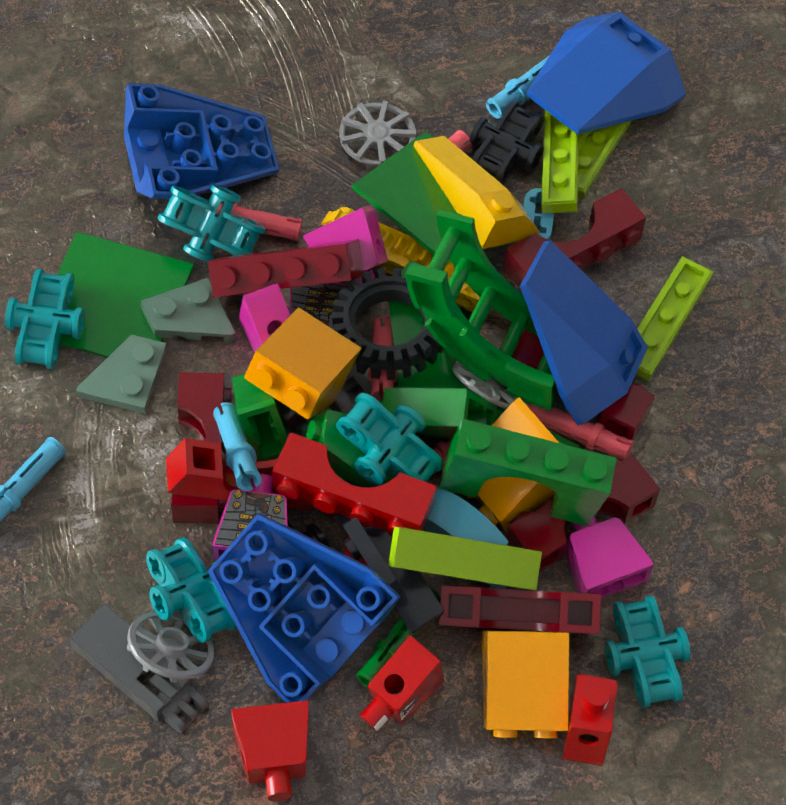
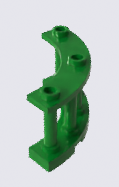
(460, 337)

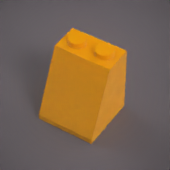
(303, 364)
(509, 496)
(525, 682)

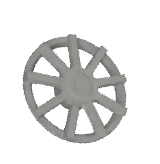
(376, 133)
(490, 390)
(169, 645)

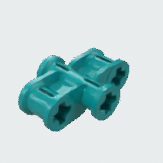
(199, 217)
(44, 319)
(388, 441)
(187, 589)
(647, 651)

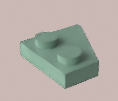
(188, 313)
(126, 375)

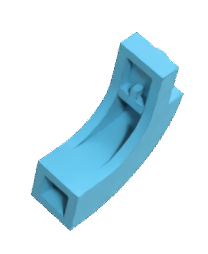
(460, 519)

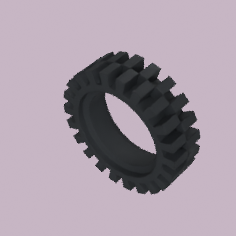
(375, 356)

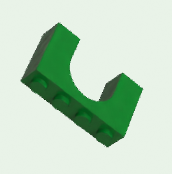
(486, 452)

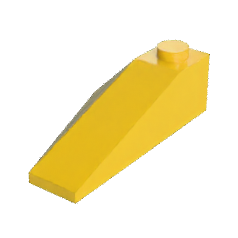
(476, 193)

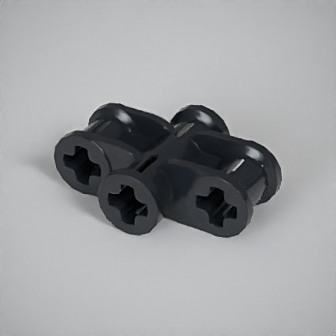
(508, 142)

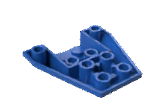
(607, 75)
(192, 142)
(583, 334)
(298, 604)

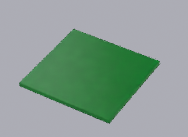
(407, 194)
(110, 288)

